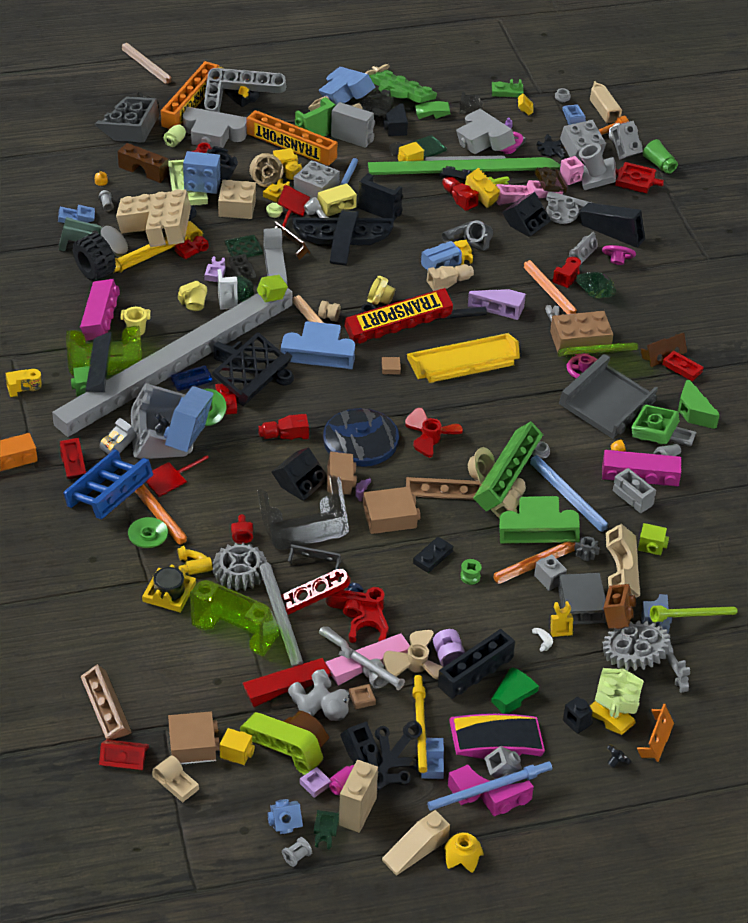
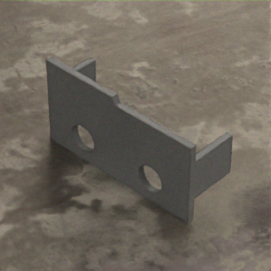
(315, 553)

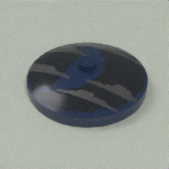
(364, 434)

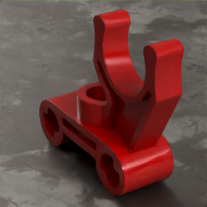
(363, 607)

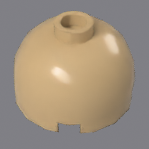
(266, 169)

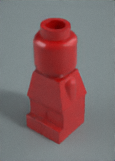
(462, 193)
(288, 428)

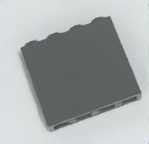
(606, 398)

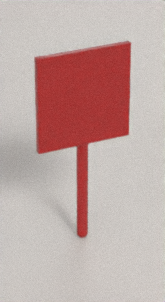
(293, 201)
(168, 478)

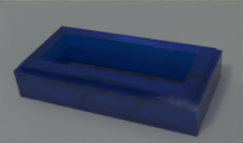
(191, 378)

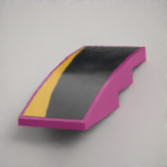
(483, 733)

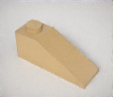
(418, 842)

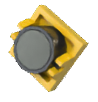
(169, 588)

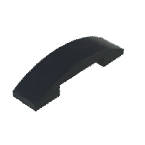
(343, 237)

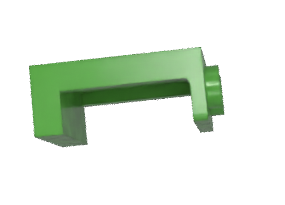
(318, 120)

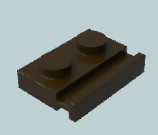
(551, 180)

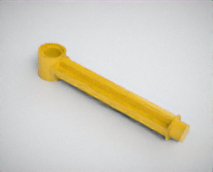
(147, 252)

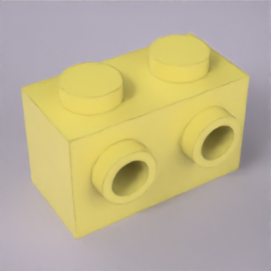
(336, 199)

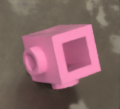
(572, 170)

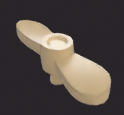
(376, 69)

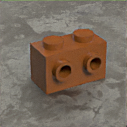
(619, 606)

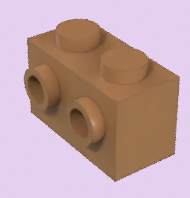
(342, 466)

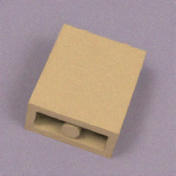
(358, 796)

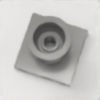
(596, 170)

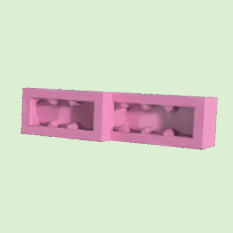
(513, 193)
(347, 668)

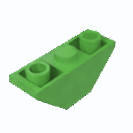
(696, 407)

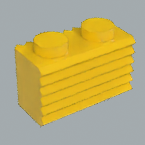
(487, 190)

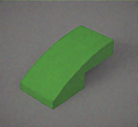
(437, 108)

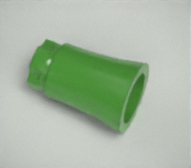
(660, 156)

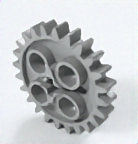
(646, 640)

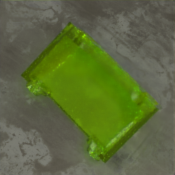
(122, 355)

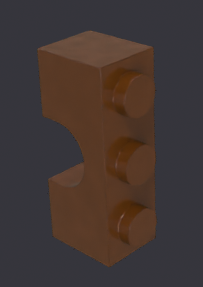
(132, 157)

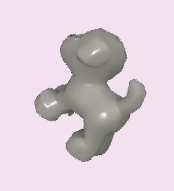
(333, 704)

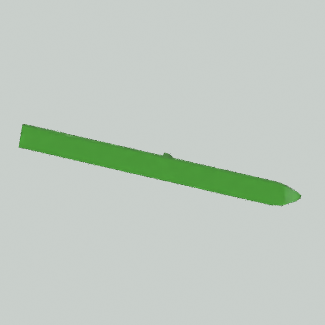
(485, 165)

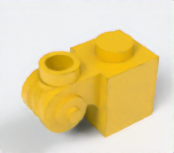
(289, 161)

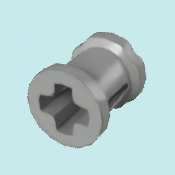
(297, 851)

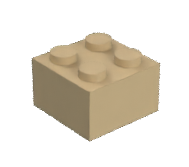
(237, 199)

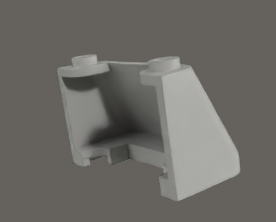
(149, 442)

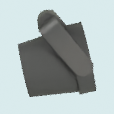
(478, 232)

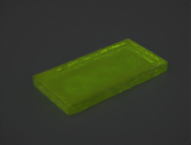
(598, 349)

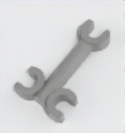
(680, 670)

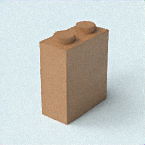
(390, 510)

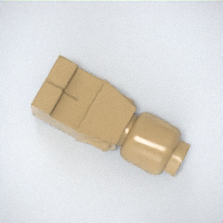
(448, 275)
(512, 498)

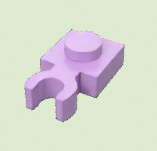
(211, 272)

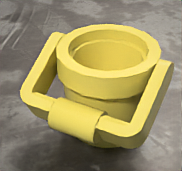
(381, 291)
(193, 295)
(136, 317)

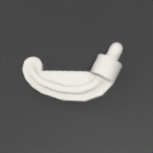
(548, 641)

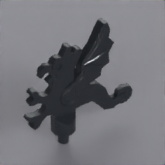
(550, 145)

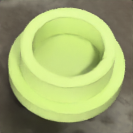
(274, 210)

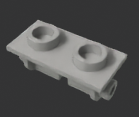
(585, 247)

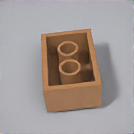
(581, 330)

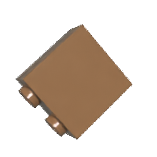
(193, 737)

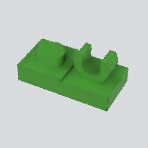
(507, 89)

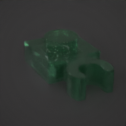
(325, 827)

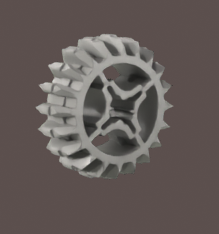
(239, 560)

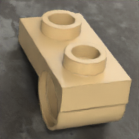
(174, 779)

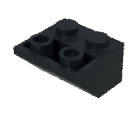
(527, 215)
(300, 474)

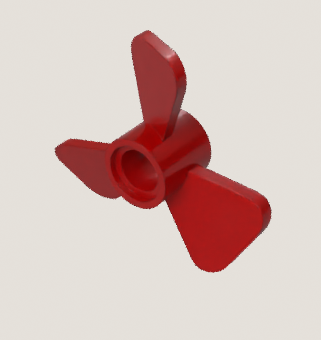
(430, 429)

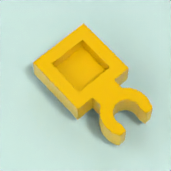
(274, 191)
(466, 250)
(562, 622)

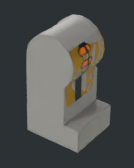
(118, 437)

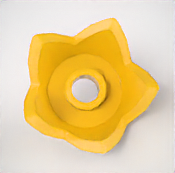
(467, 856)

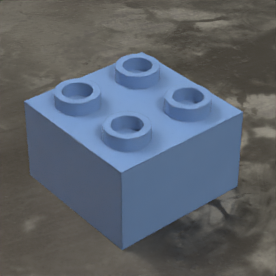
(201, 172)

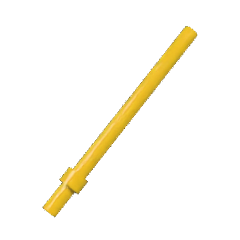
(419, 695)

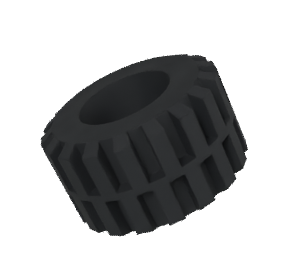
(94, 256)

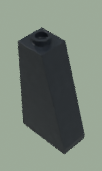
(615, 222)

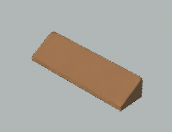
(443, 488)
(105, 703)

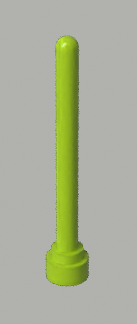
(659, 613)

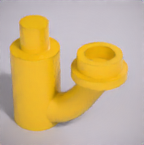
(200, 565)

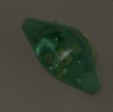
(596, 284)

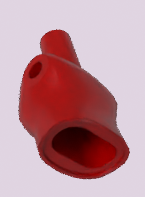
(242, 530)

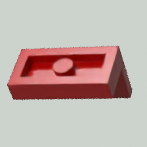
(123, 754)

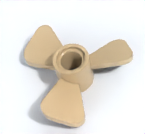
(416, 658)

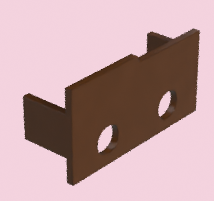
(296, 240)
(664, 347)

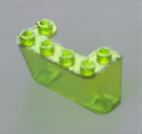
(215, 602)

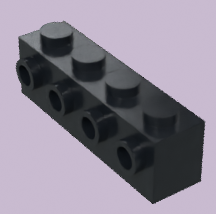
(476, 663)

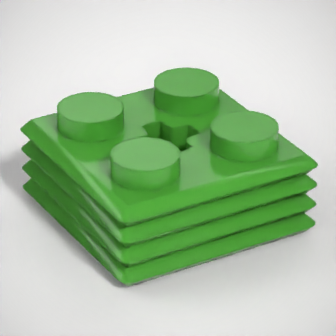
(655, 424)

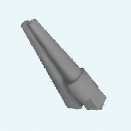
(551, 312)

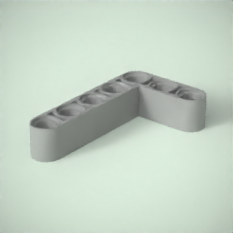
(240, 76)

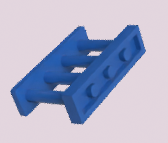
(115, 493)

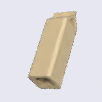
(605, 103)

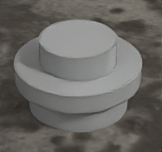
(562, 95)
(542, 450)

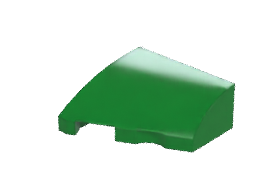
(512, 690)

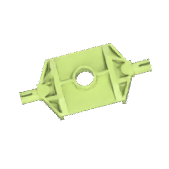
(619, 691)

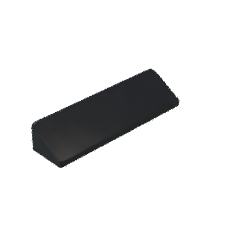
(99, 363)

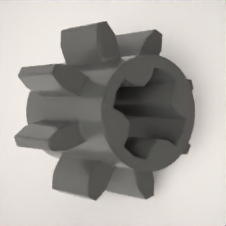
(587, 548)

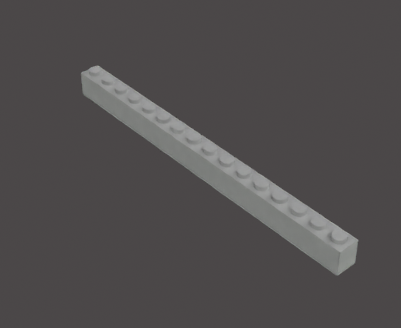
(166, 362)

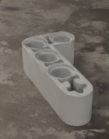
(273, 253)

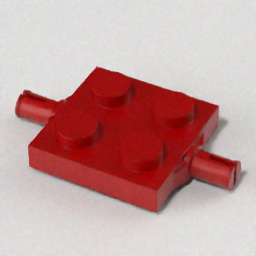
(637, 177)

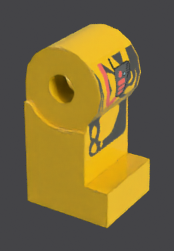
(23, 380)

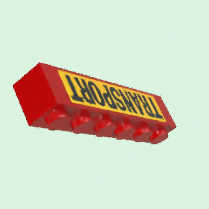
(399, 316)

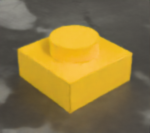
(525, 104)

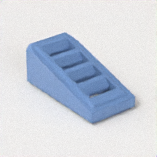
(573, 114)

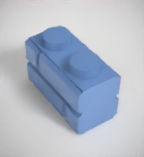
(443, 255)

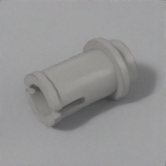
(105, 197)

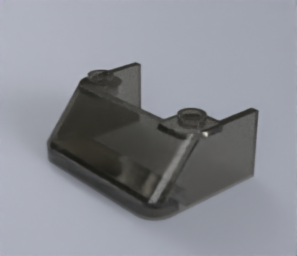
(309, 529)

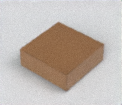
(391, 365)
(362, 696)

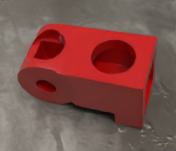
(568, 273)

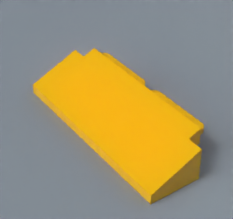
(465, 358)

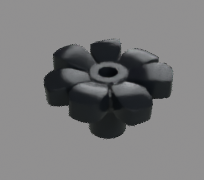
(162, 422)
(617, 755)

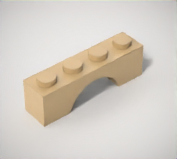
(623, 548)

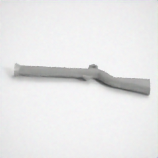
(348, 652)

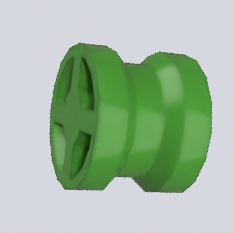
(470, 571)

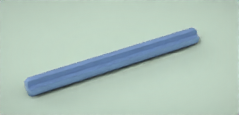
(575, 499)

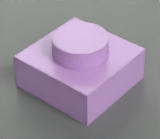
(315, 782)

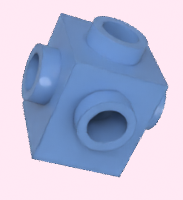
(293, 816)

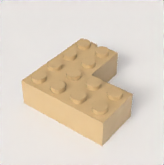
(154, 213)

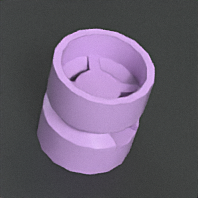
(448, 646)

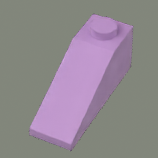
(500, 302)

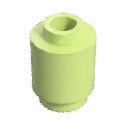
(174, 135)

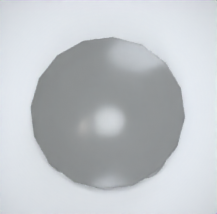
(562, 210)
(115, 240)

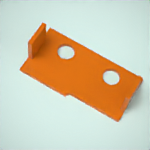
(661, 731)

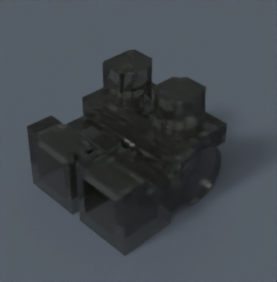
(378, 104)

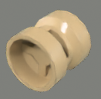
(329, 311)

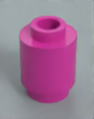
(339, 780)

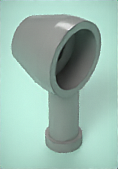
(313, 207)

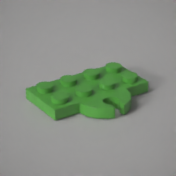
(402, 88)

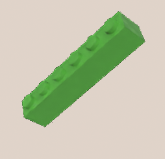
(508, 466)

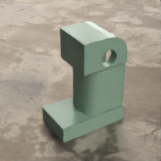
(75, 230)

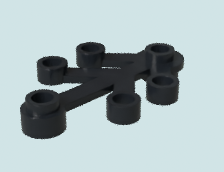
(389, 758)

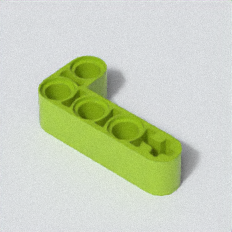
(285, 739)

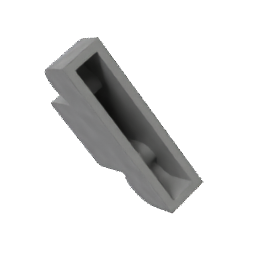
(213, 127)
(484, 131)

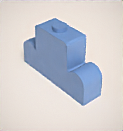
(346, 84)
(320, 346)

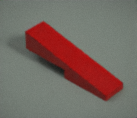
(272, 685)

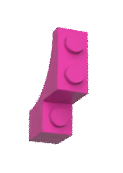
(497, 800)

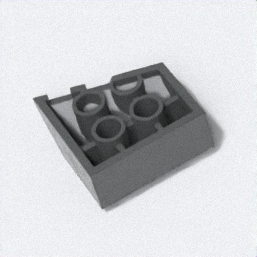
(130, 119)

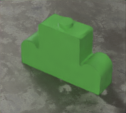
(539, 522)

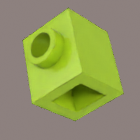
(272, 288)
(653, 539)

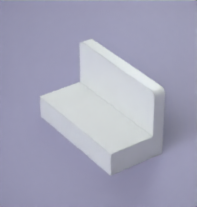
(227, 291)

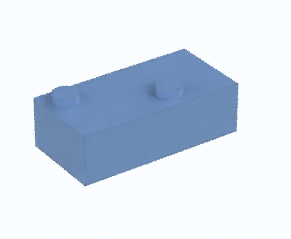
(188, 419)

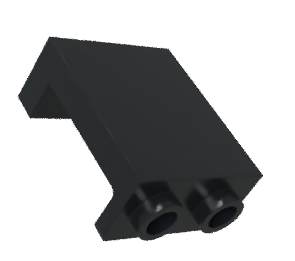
(379, 199)

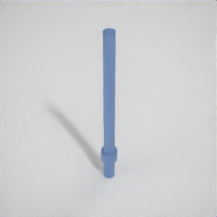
(529, 772)

